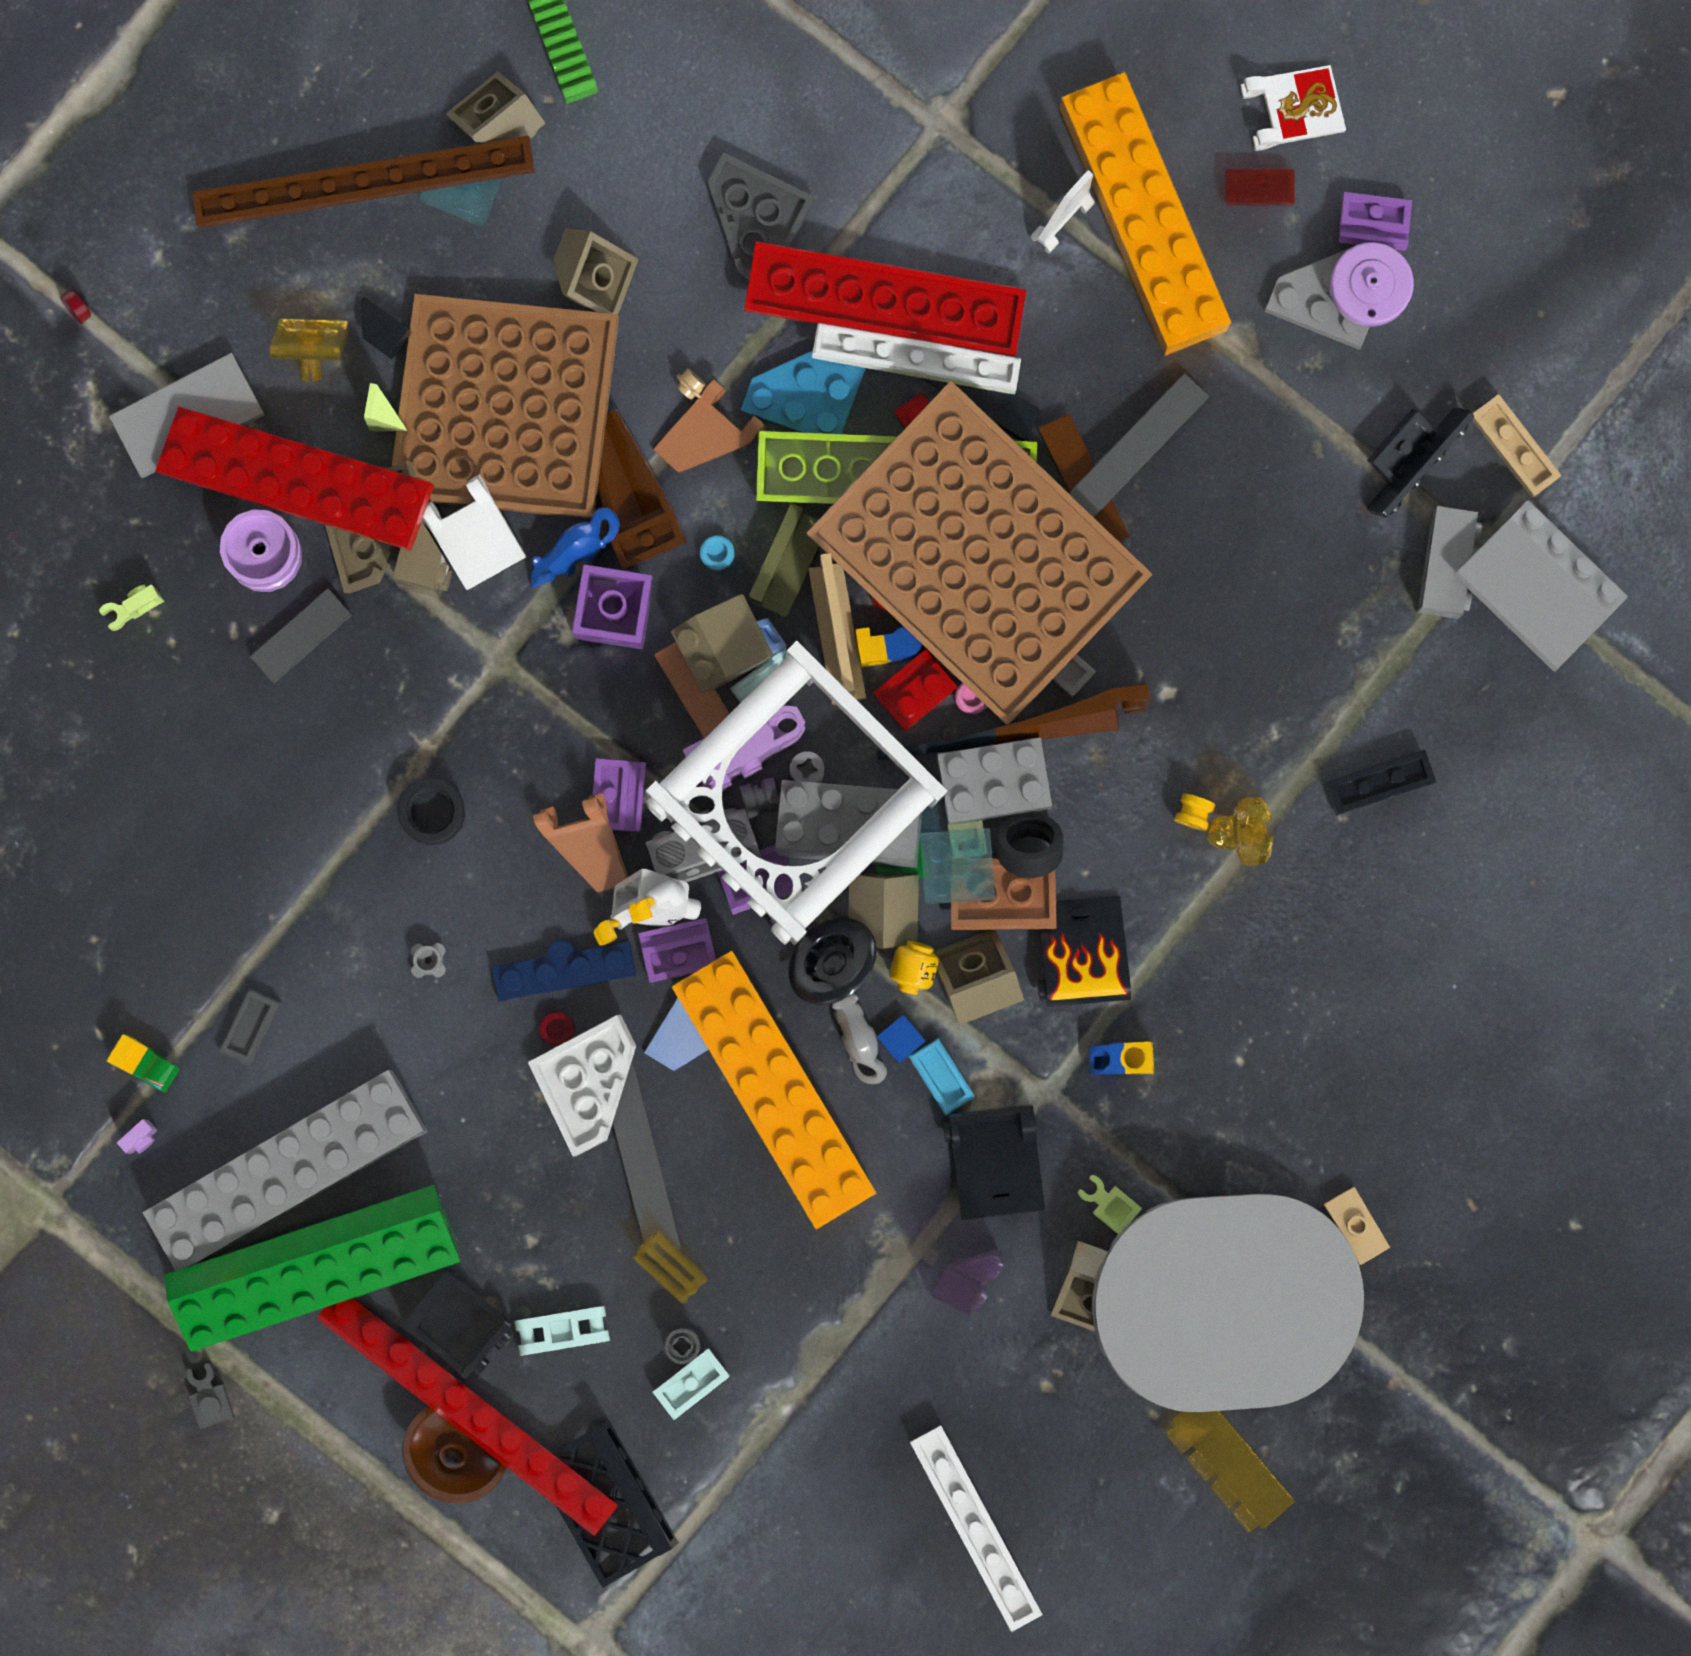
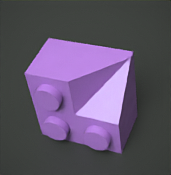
(612, 607)

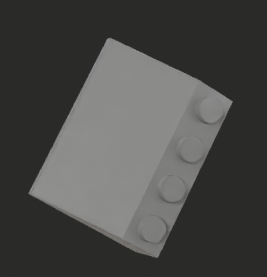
(1541, 586)

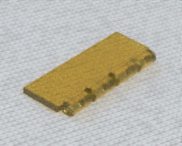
(1238, 1468)

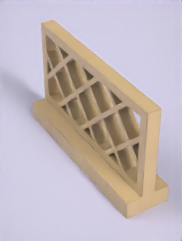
(836, 626)

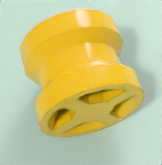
(1194, 812)

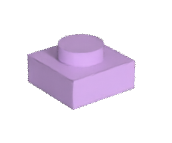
(138, 1138)

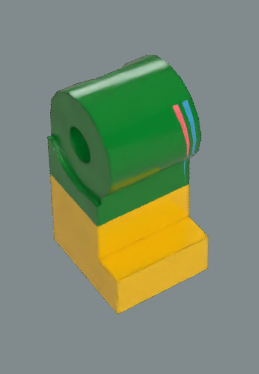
(143, 1063)

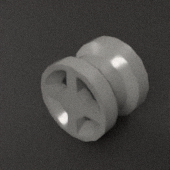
(806, 772)

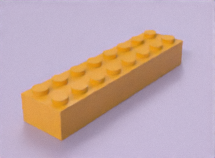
(1144, 214)
(773, 1089)

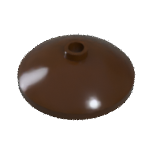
(424, 1453)

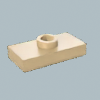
(1357, 1225)

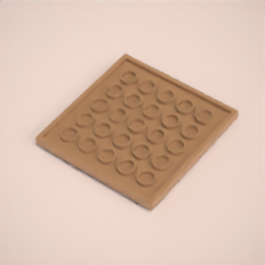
(507, 399)

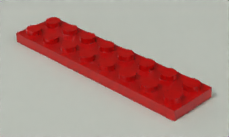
(884, 299)
(295, 478)

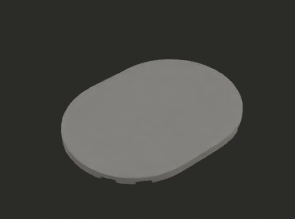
(1228, 1302)

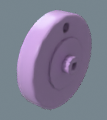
(1371, 284)

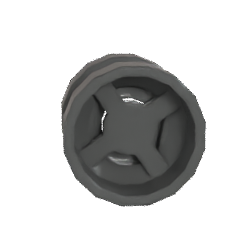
(760, 798)
(683, 1341)

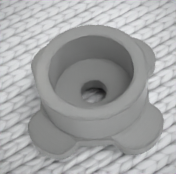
(421, 967)

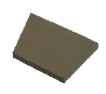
(886, 906)

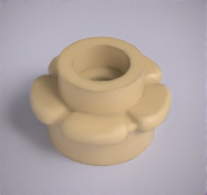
(691, 384)

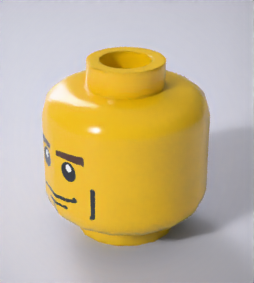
(914, 967)

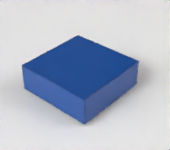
(901, 1039)

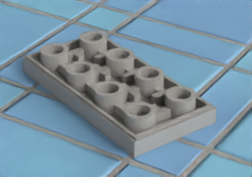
(212, 390)

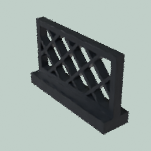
(635, 1497)

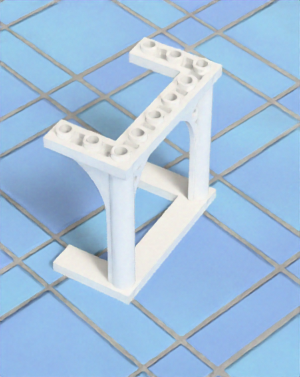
(672, 796)

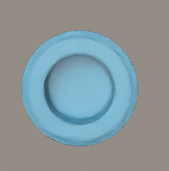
(717, 553)

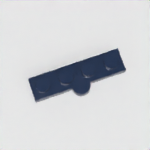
(563, 970)

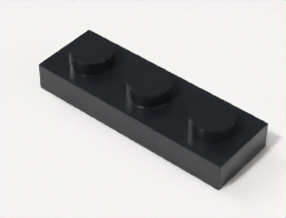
(1380, 782)

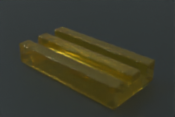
(690, 1287)

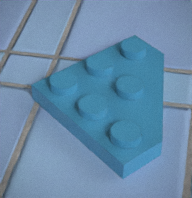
(805, 395)

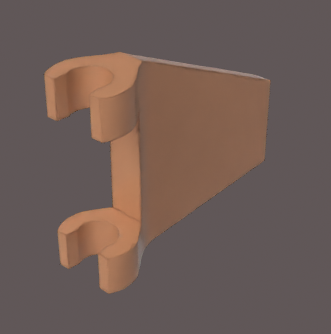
(705, 433)
(586, 843)

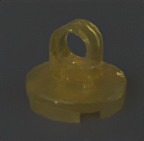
(1246, 831)

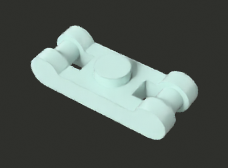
(561, 1330)

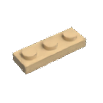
(1515, 446)

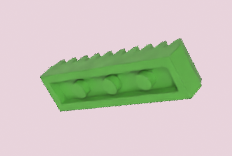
(563, 49)

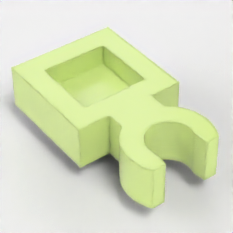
(1113, 1208)

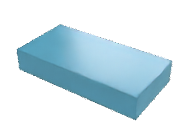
(941, 1076)

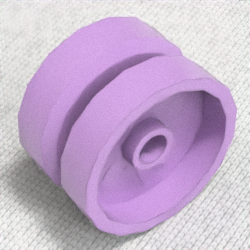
(273, 567)

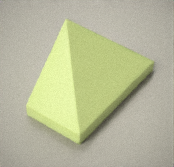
(379, 413)

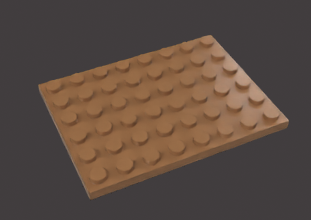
(979, 553)

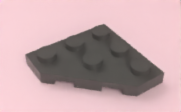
(755, 209)

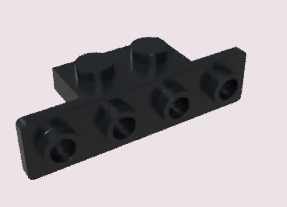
(1410, 453)

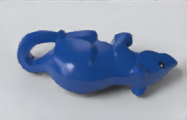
(574, 545)

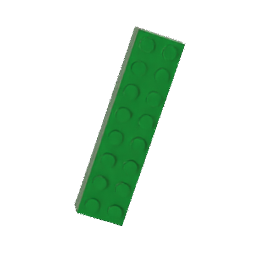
(311, 1268)

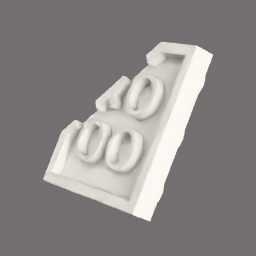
(585, 1082)

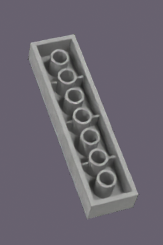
(285, 1171)

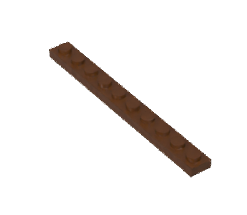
(363, 182)

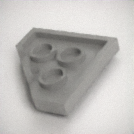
(1306, 301)

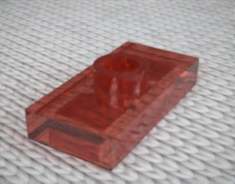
(1259, 187)

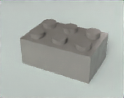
(994, 781)

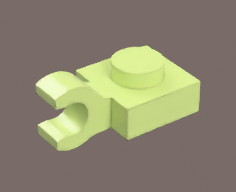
(139, 602)

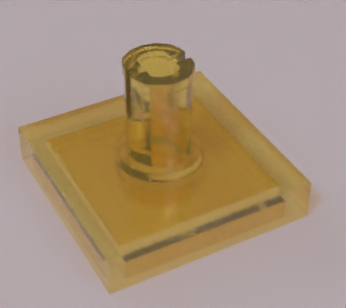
(310, 343)

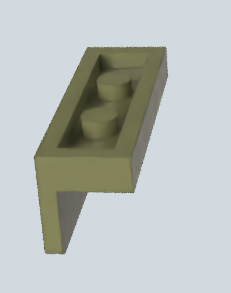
(785, 563)

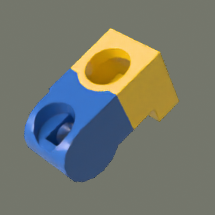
(886, 648)
(1121, 1058)

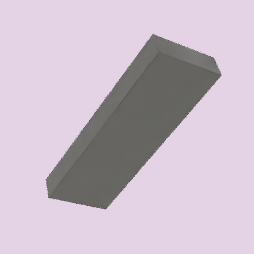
(300, 636)

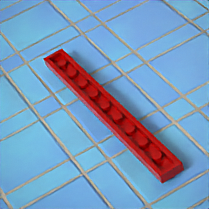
(469, 1413)

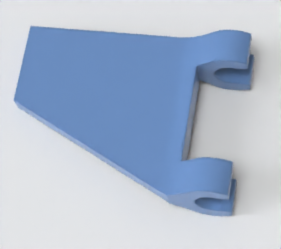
(676, 1039)

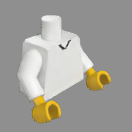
(648, 900)

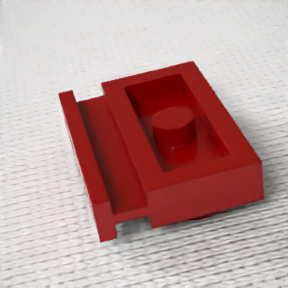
(915, 690)

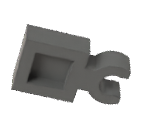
(210, 1403)

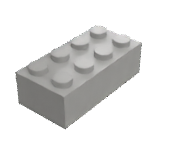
(824, 816)

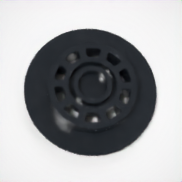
(837, 967)

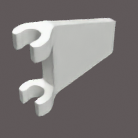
(1072, 201)

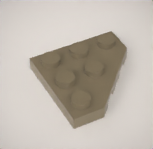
(360, 559)

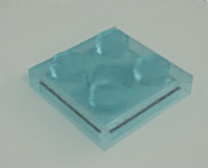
(957, 866)

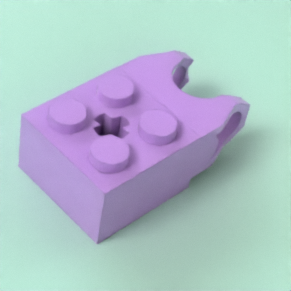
(760, 747)

